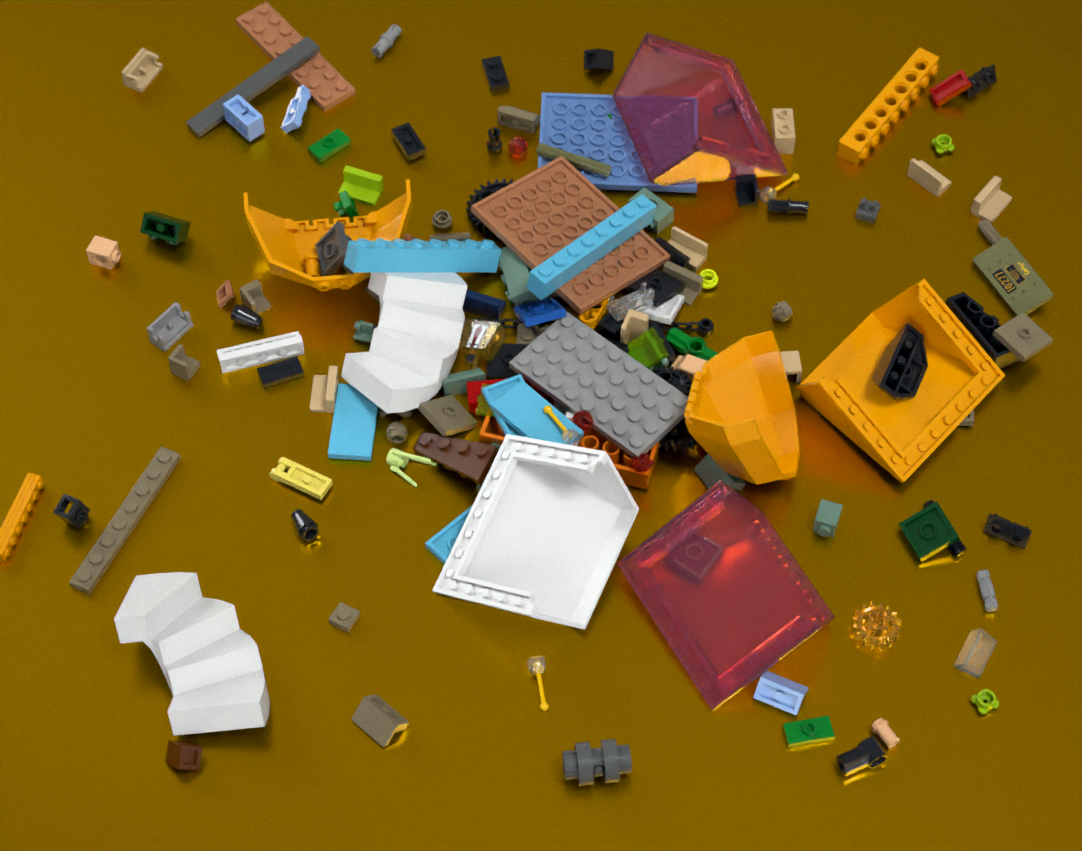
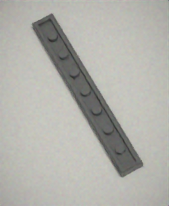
(255, 84)

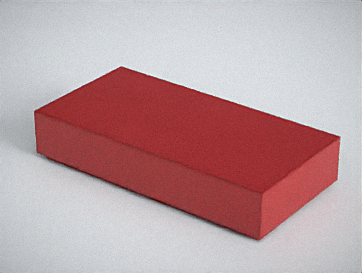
(950, 87)

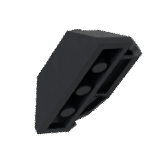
(902, 364)

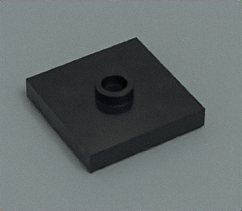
(663, 285)
(499, 366)

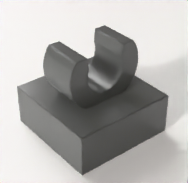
(867, 210)

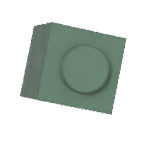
(827, 518)

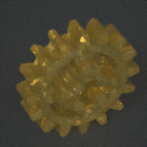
(876, 626)

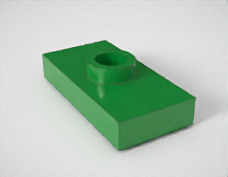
(329, 145)
(808, 731)

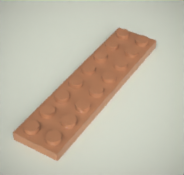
(276, 36)

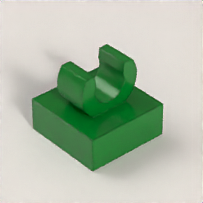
(346, 205)

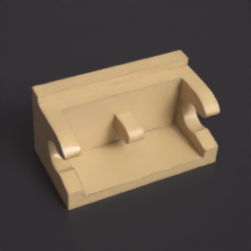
(141, 70)

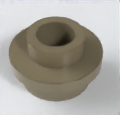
(442, 219)

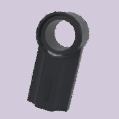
(866, 754)

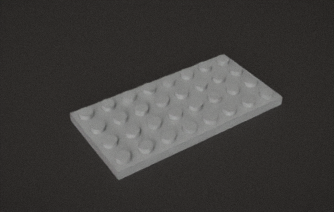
(595, 376)

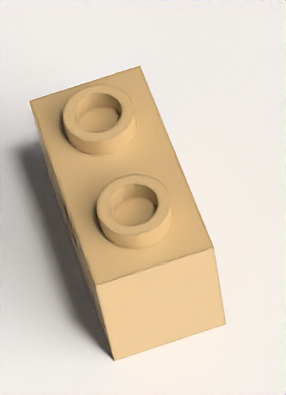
(783, 130)

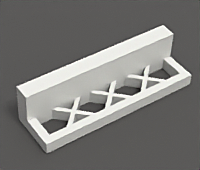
(260, 352)

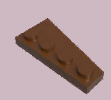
(463, 456)

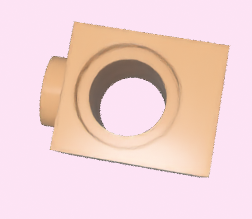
(103, 252)

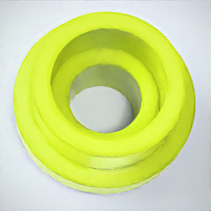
(710, 278)

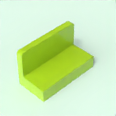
(362, 185)

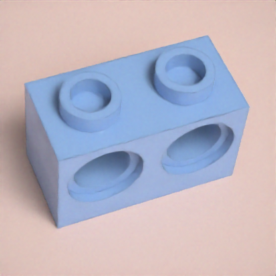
(243, 117)

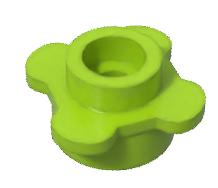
(943, 143)
(987, 695)

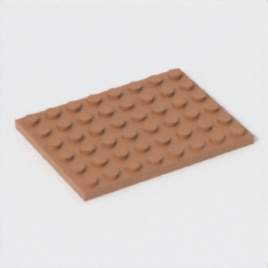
(554, 209)

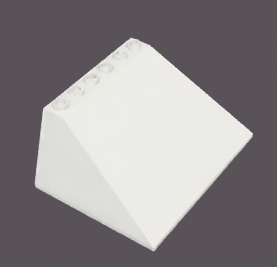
(541, 532)

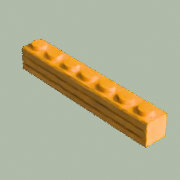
(18, 513)

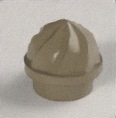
(782, 311)
(396, 433)

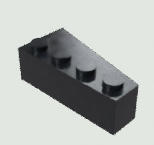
(981, 328)

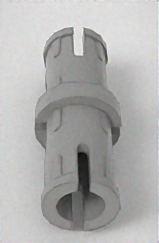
(386, 40)

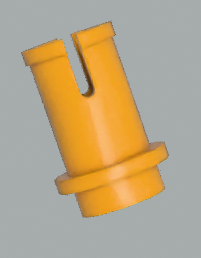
(311, 264)

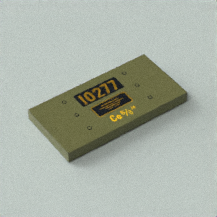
(1013, 277)

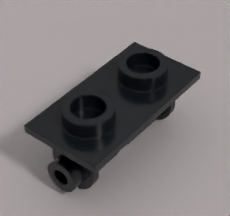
(981, 80)
(1007, 530)

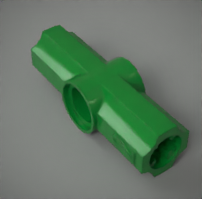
(689, 345)

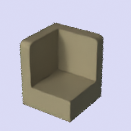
(253, 297)
(183, 365)

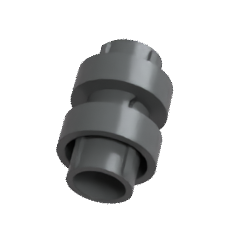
(588, 762)

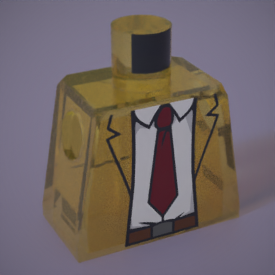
(481, 341)

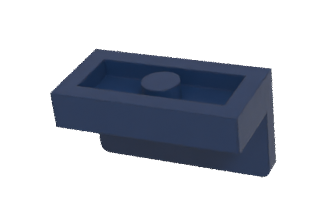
(483, 305)

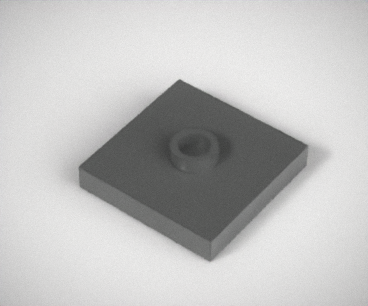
(332, 249)

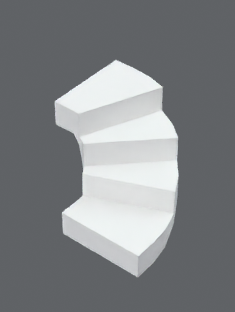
(413, 340)
(201, 650)

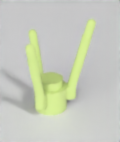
(399, 459)

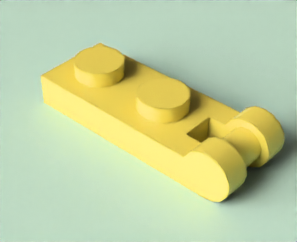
(301, 478)

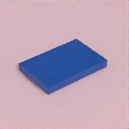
(539, 311)

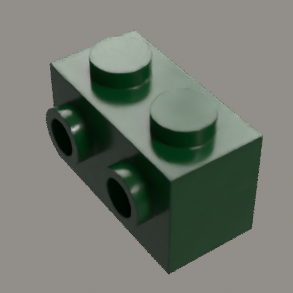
(165, 227)

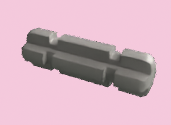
(987, 590)

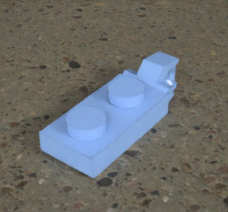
(296, 109)

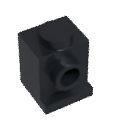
(77, 514)

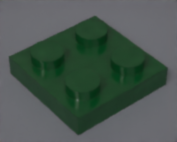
(929, 531)

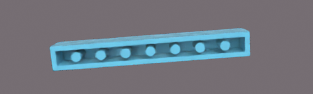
(591, 247)
(421, 256)

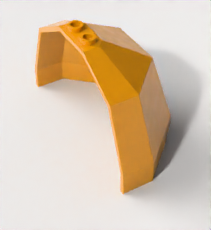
(286, 241)
(746, 411)

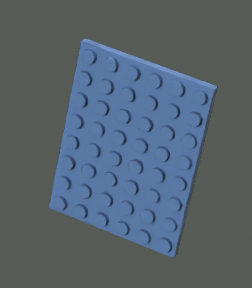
(583, 128)

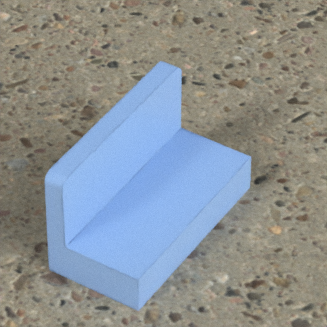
(780, 692)

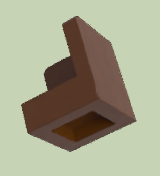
(184, 754)

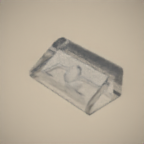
(975, 652)

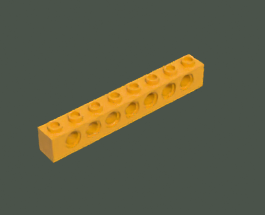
(888, 106)

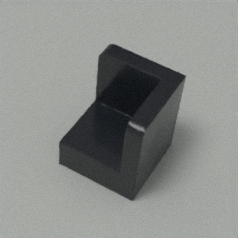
(598, 59)
(746, 190)
(610, 327)

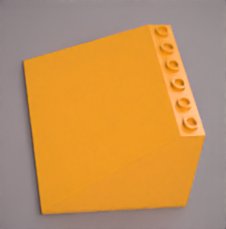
(902, 431)

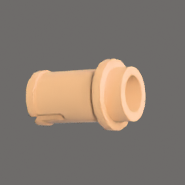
(885, 732)

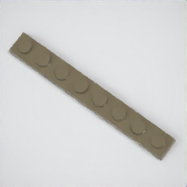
(124, 520)

